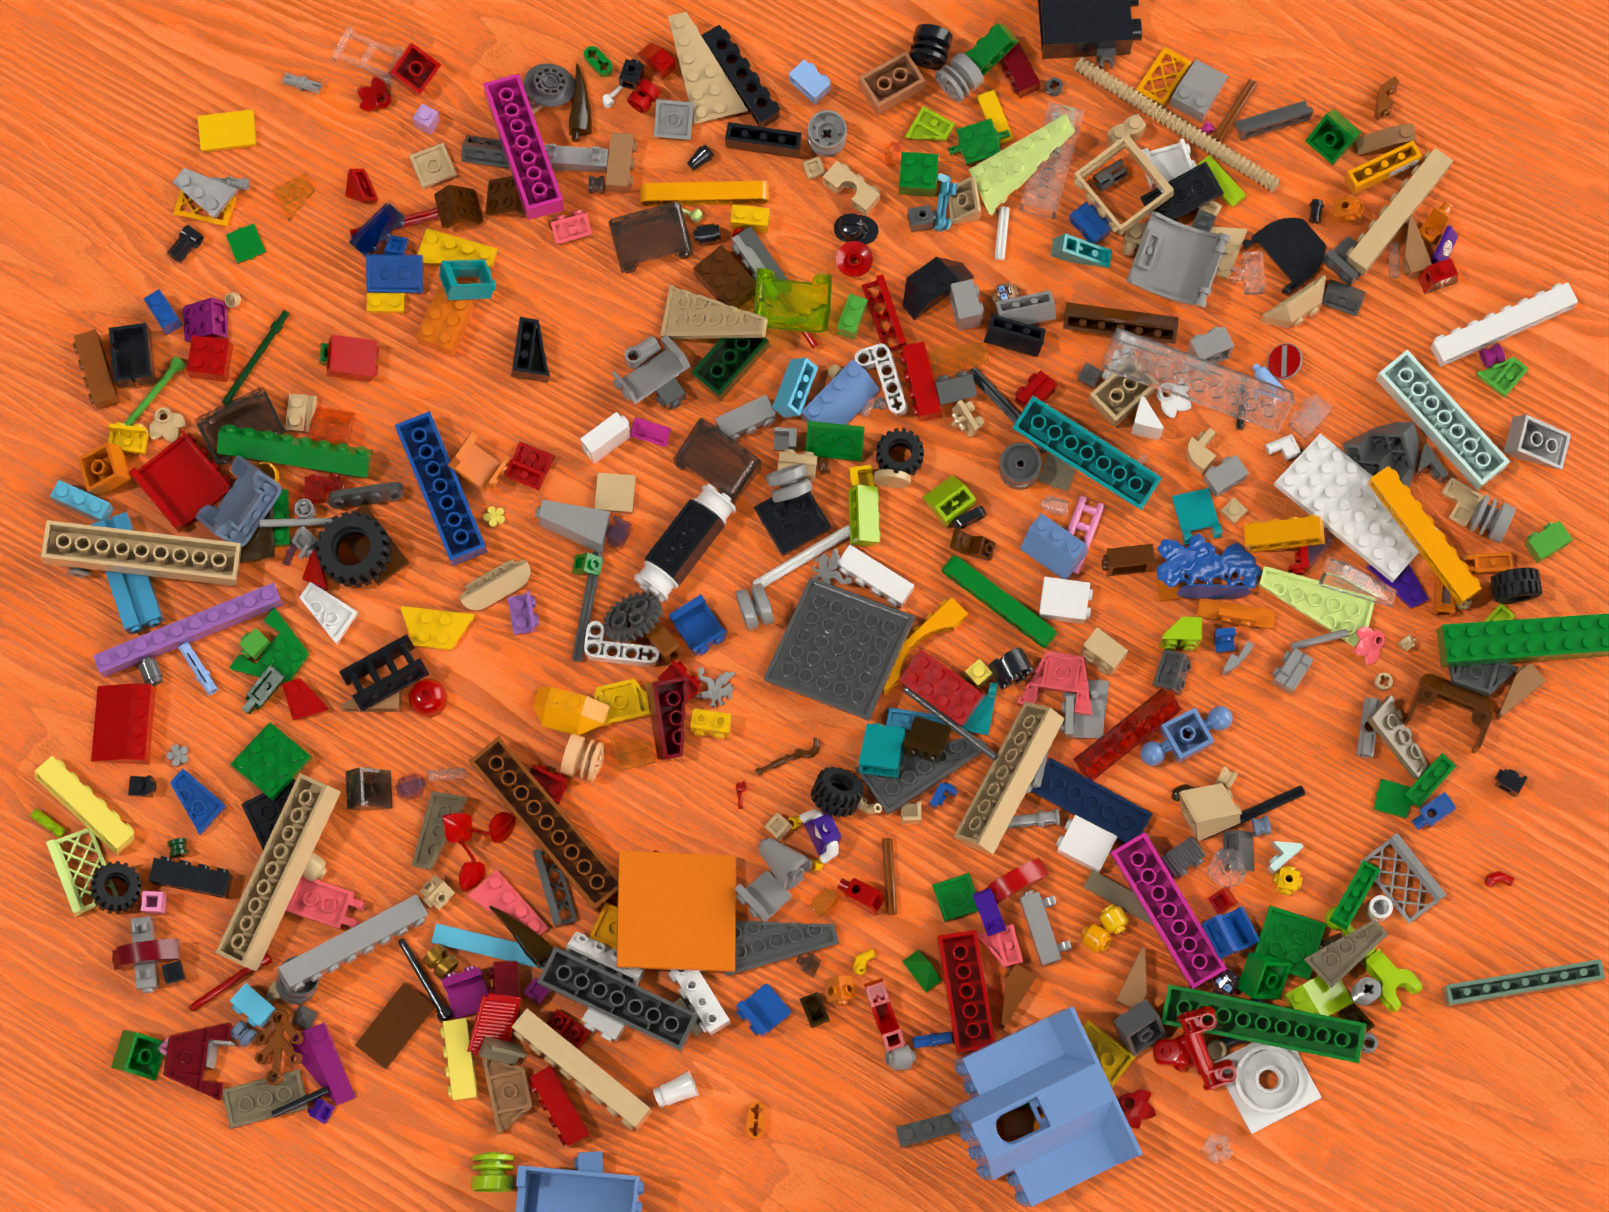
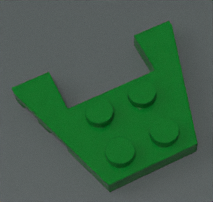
(284, 652)

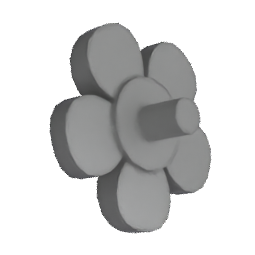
(178, 755)

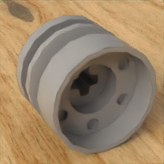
(959, 77)
(827, 123)
(1491, 518)

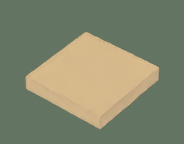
(433, 166)
(615, 492)

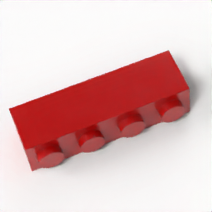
(921, 381)
(559, 1106)

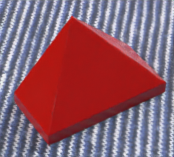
(359, 186)
(314, 573)

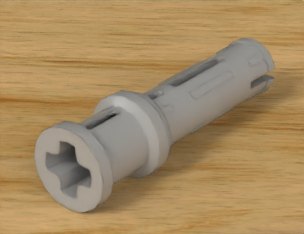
(1040, 818)

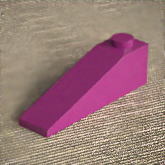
(324, 1063)

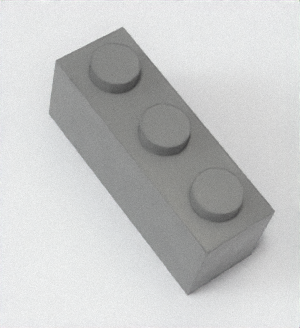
(1028, 308)
(747, 418)

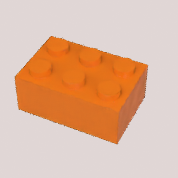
(445, 323)

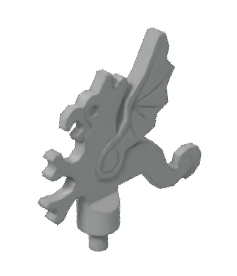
(827, 571)
(714, 690)

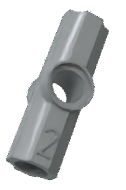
(1367, 739)

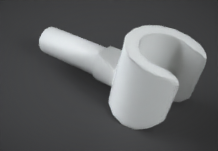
(607, 98)

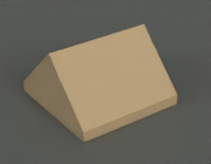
(965, 204)

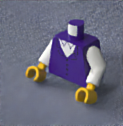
(822, 833)

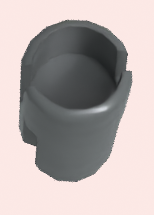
(1111, 175)

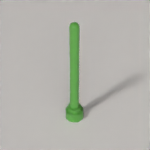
(175, 366)

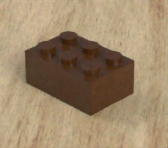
(725, 278)

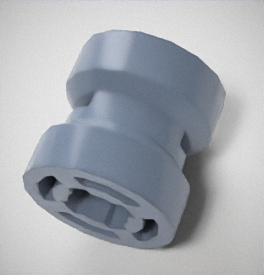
(243, 1034)

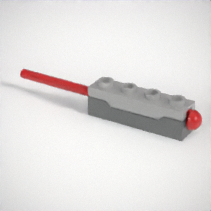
(757, 256)

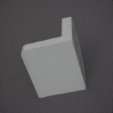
(785, 438)

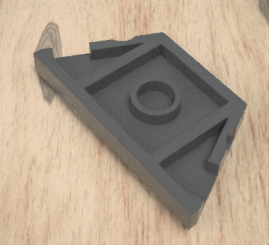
(1481, 678)

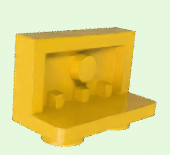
(130, 438)
(710, 723)

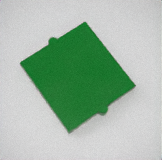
(245, 243)
(1391, 799)

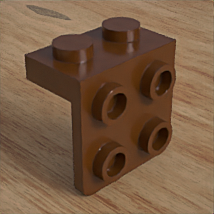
(503, 198)
(458, 205)

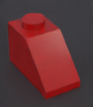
(658, 60)

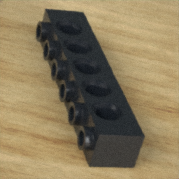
(762, 115)

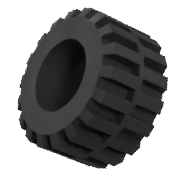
(900, 438)
(1516, 585)
(837, 791)
(118, 871)

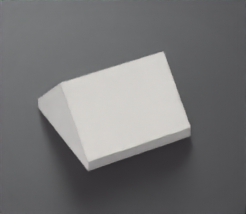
(1146, 422)

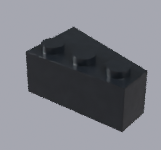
(529, 353)

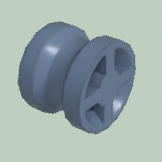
(1261, 826)

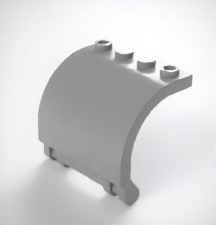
(1177, 260)

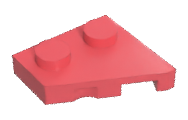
(1004, 946)

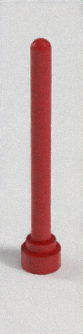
(227, 983)

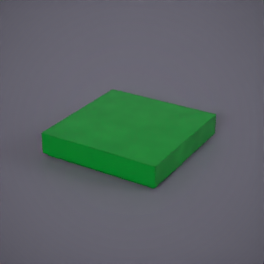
(955, 897)

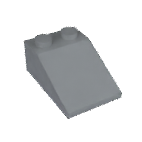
(1198, 90)
(1537, 442)

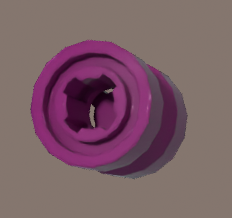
(1492, 355)

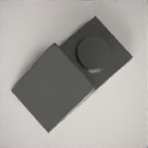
(1429, 460)

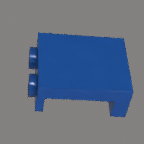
(698, 626)
(1230, 932)

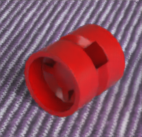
(642, 98)

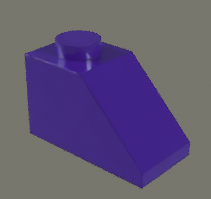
(989, 912)

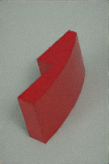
(568, 1029)

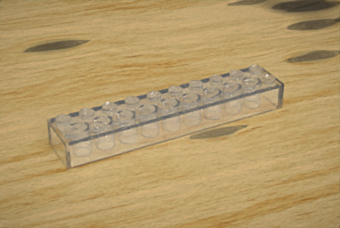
(1197, 380)

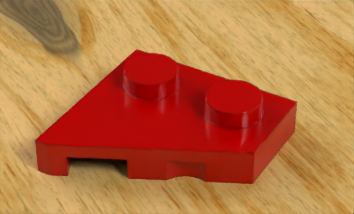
(302, 700)

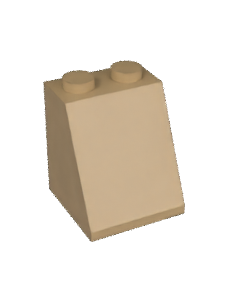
(1209, 810)

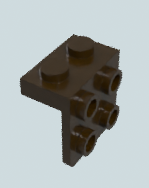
(926, 739)

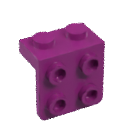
(465, 991)

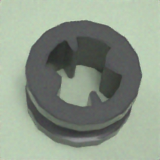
(1056, 81)

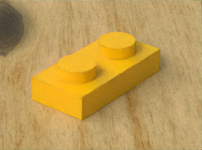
(385, 303)

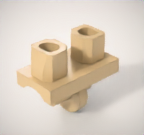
(964, 419)

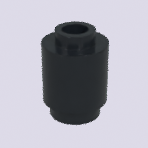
(707, 233)

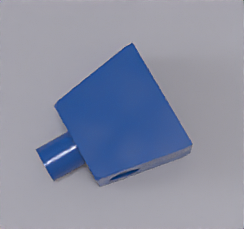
(1440, 805)

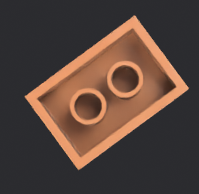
(891, 83)

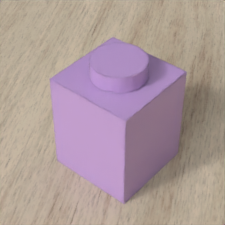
(426, 119)

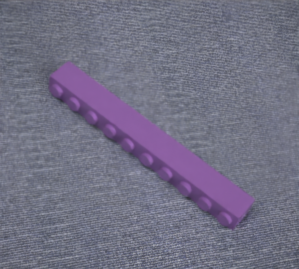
(188, 630)

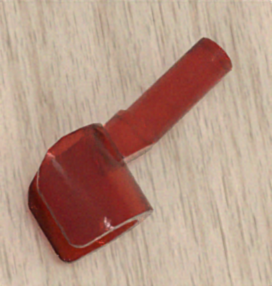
(740, 788)

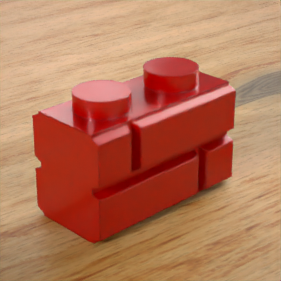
(1039, 386)

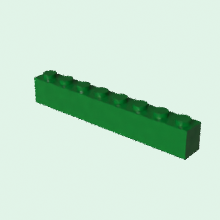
(294, 451)

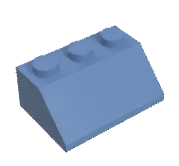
(1053, 547)

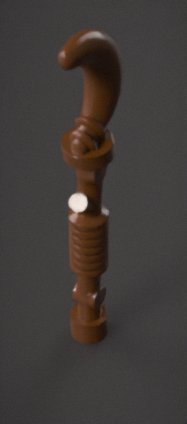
(798, 753)

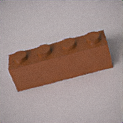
(96, 369)

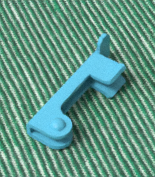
(946, 189)

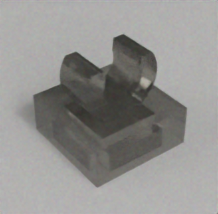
(809, 964)

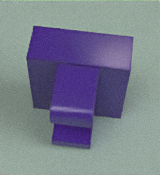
(321, 1110)

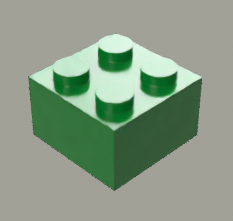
(918, 174)

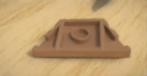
(507, 1092)

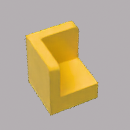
(861, 475)

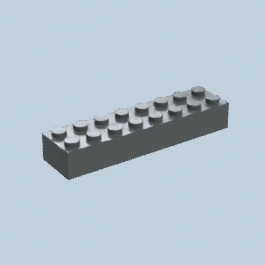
(618, 999)

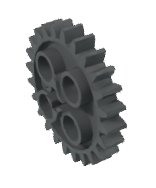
(632, 617)

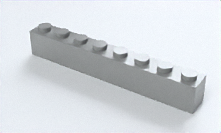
(352, 943)

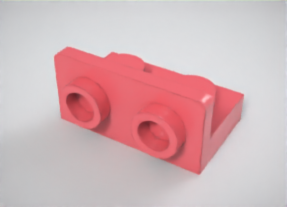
(570, 226)

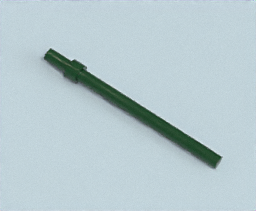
(275, 328)

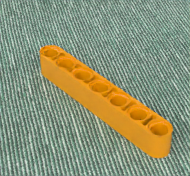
(705, 193)

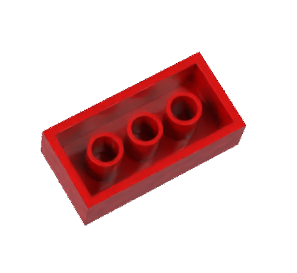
(942, 687)

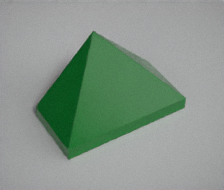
(922, 971)

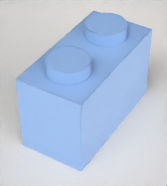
(810, 81)

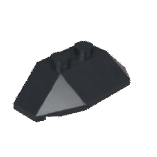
(932, 284)

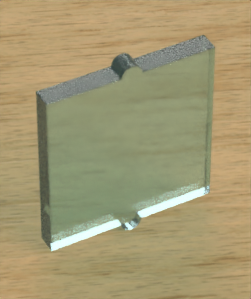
(1057, 473)

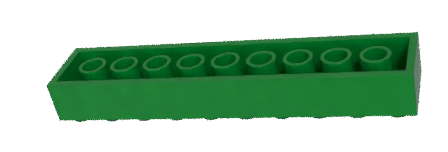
(1523, 640)
(1270, 1024)

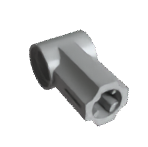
(643, 351)

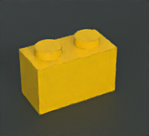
(748, 216)

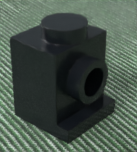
(1510, 781)

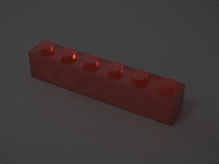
(1127, 734)

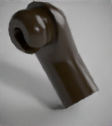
(1175, 792)

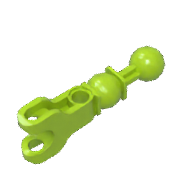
(1384, 971)

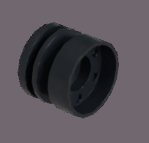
(930, 46)

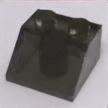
(368, 789)

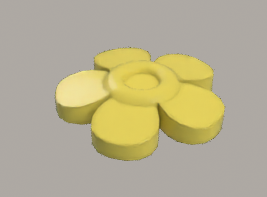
(494, 516)

